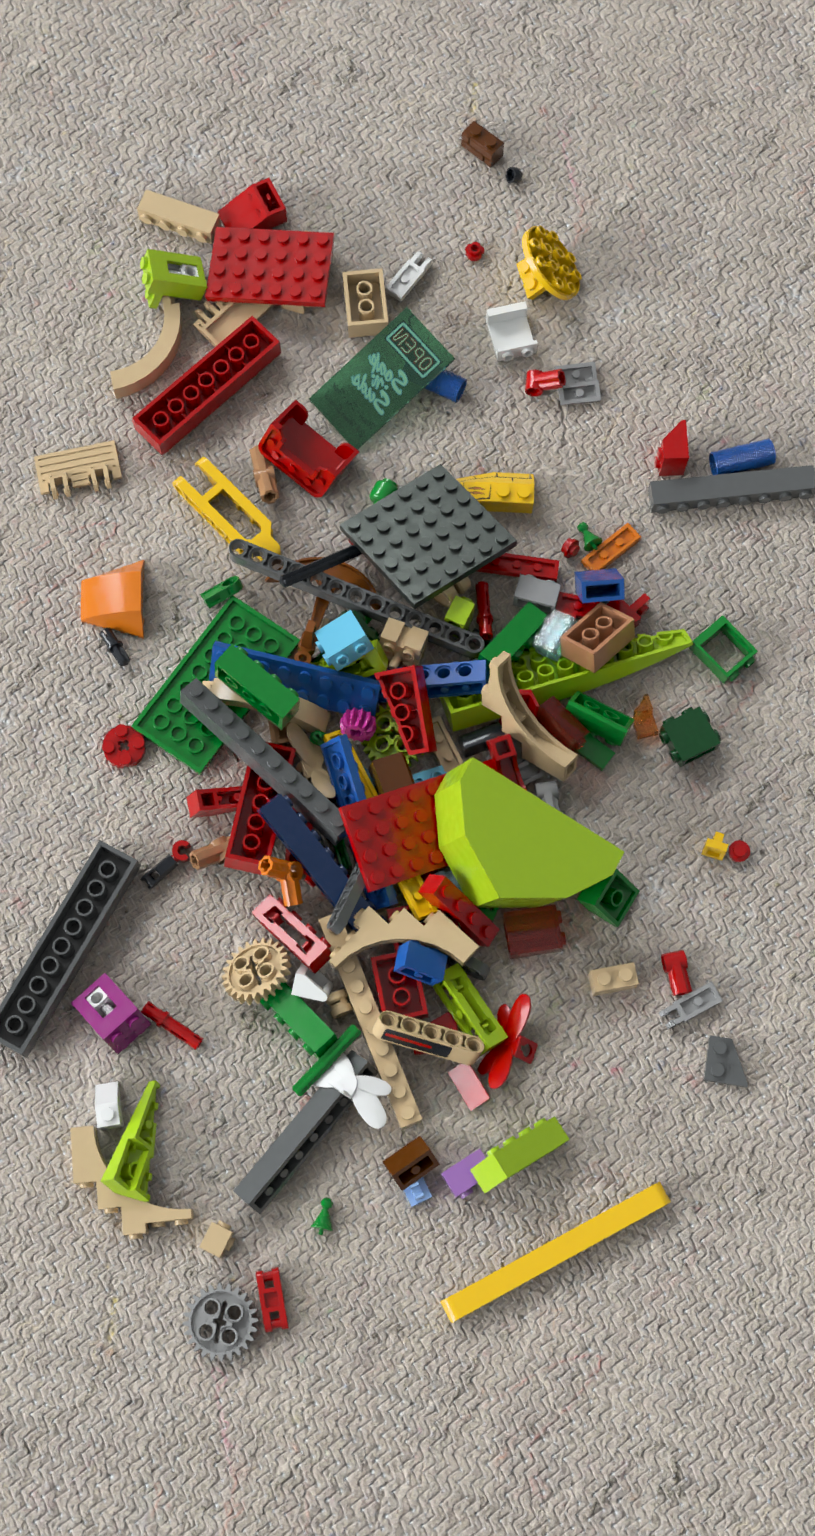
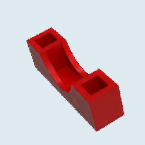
(505, 758)
(446, 896)

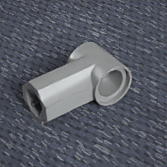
(548, 793)

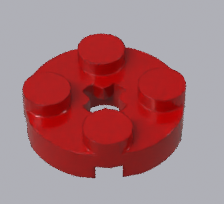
(123, 758)

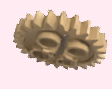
(271, 966)

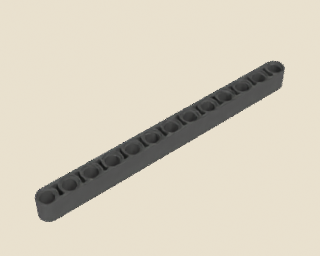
(349, 590)

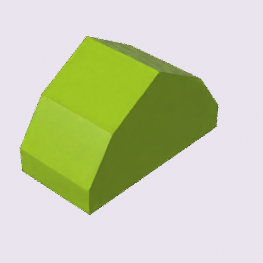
(513, 845)

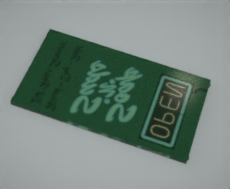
(381, 379)

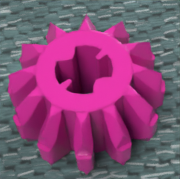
(358, 724)

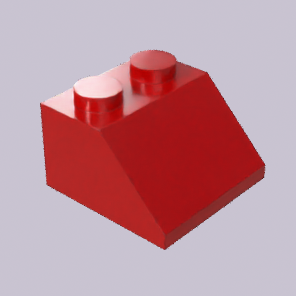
(674, 452)

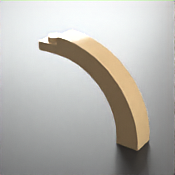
(157, 360)
(309, 716)

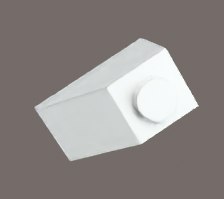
(108, 1106)

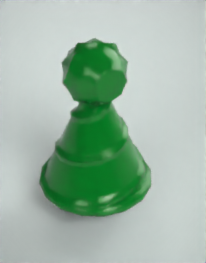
(590, 540)
(323, 1219)

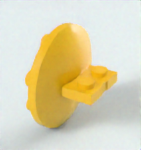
(547, 265)

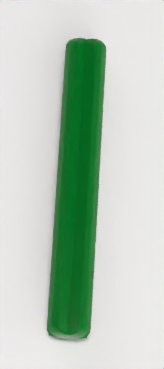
(326, 1060)

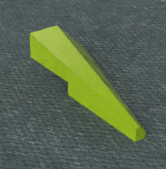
(130, 1163)

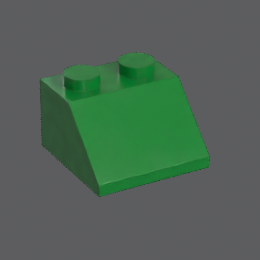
(610, 898)

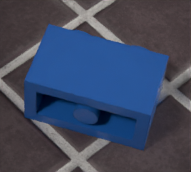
(420, 962)

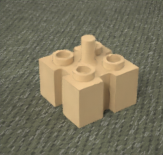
(403, 644)

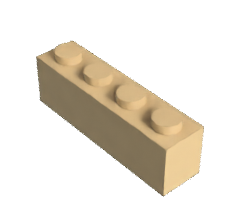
(178, 216)

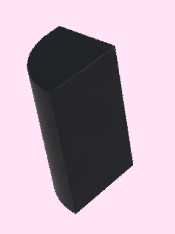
(475, 741)

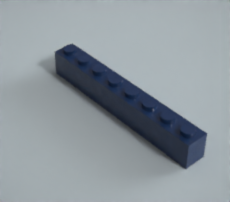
(308, 851)

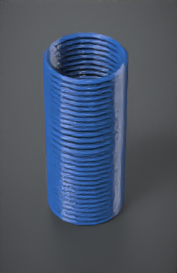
(448, 385)
(745, 456)

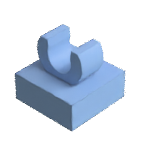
(417, 1192)

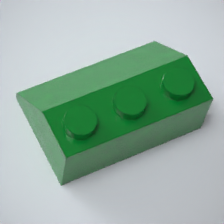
(600, 718)

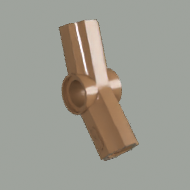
(264, 476)
(210, 854)

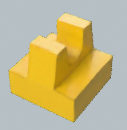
(714, 847)

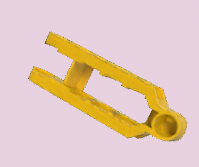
(215, 519)

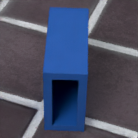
(599, 585)

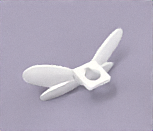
(359, 1088)

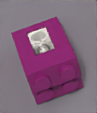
(120, 1023)

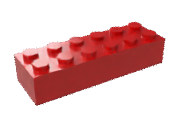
(250, 834)

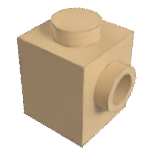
(218, 1239)

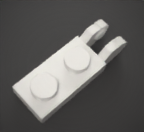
(408, 277)

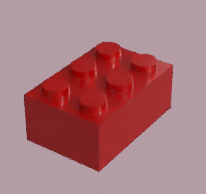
(397, 991)

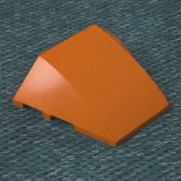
(115, 599)

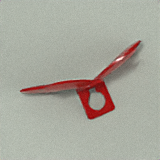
(499, 1060)

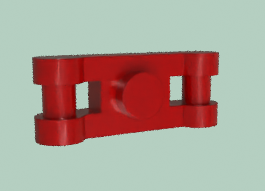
(272, 1300)

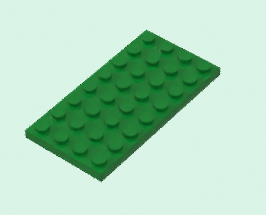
(175, 727)

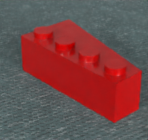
(410, 707)

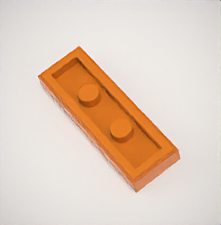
(611, 548)

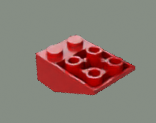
(255, 208)

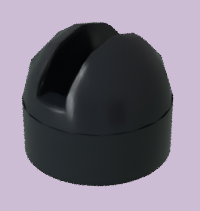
(513, 175)

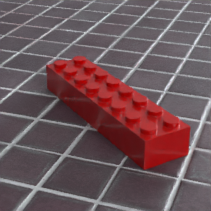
(206, 385)

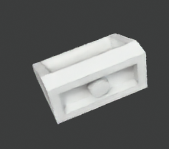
(311, 985)

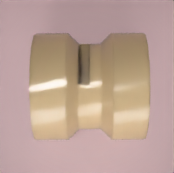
(339, 1004)

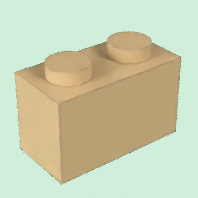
(613, 979)

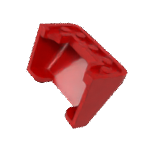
(304, 452)

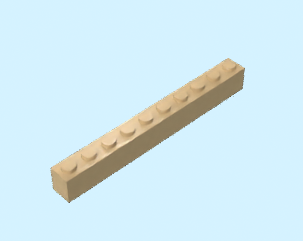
(367, 1015)

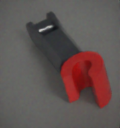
(168, 864)

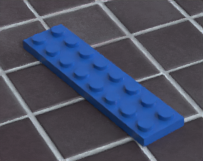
(316, 684)
(350, 789)

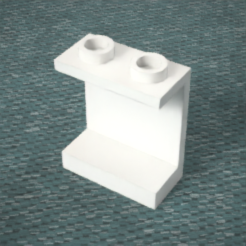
(510, 331)

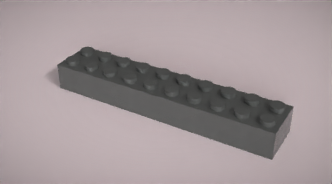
(64, 947)

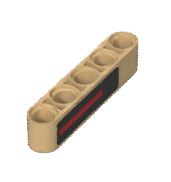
(428, 1038)

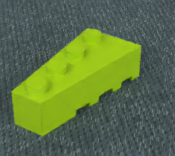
(519, 1153)

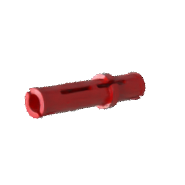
(484, 616)
(176, 1028)

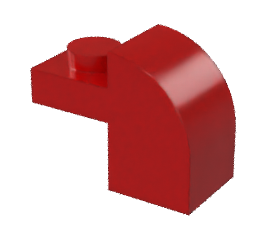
(635, 610)

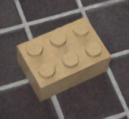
(365, 302)

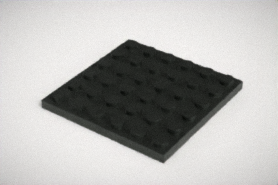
(428, 536)

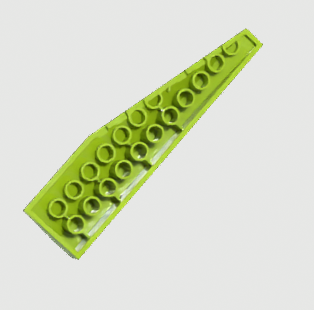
(565, 677)

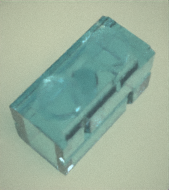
(548, 639)

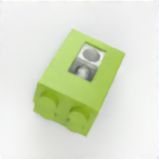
(172, 276)

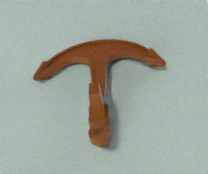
(342, 571)

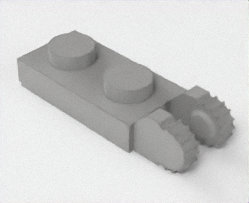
(693, 1004)

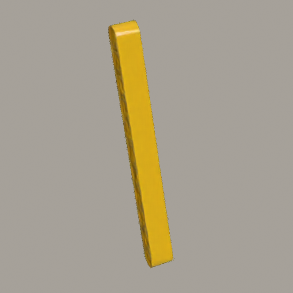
(555, 1252)

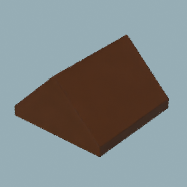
(390, 773)

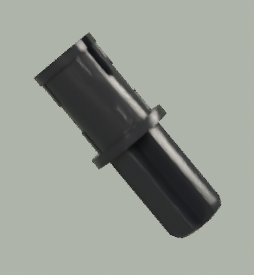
(115, 647)

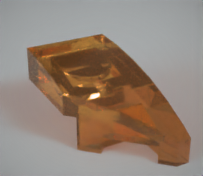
(644, 720)

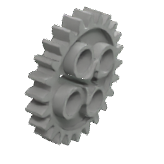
(199, 1317)

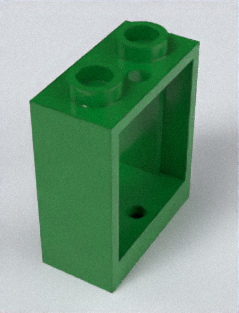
(724, 626)

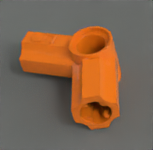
(288, 874)

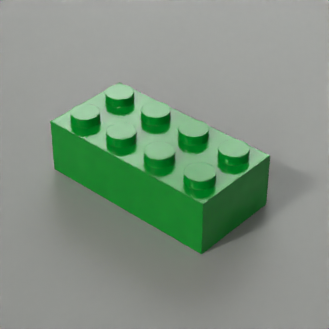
(257, 686)

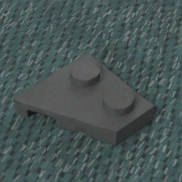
(723, 1063)

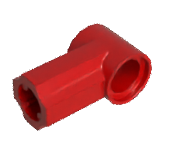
(541, 381)
(676, 967)

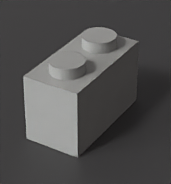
(538, 592)

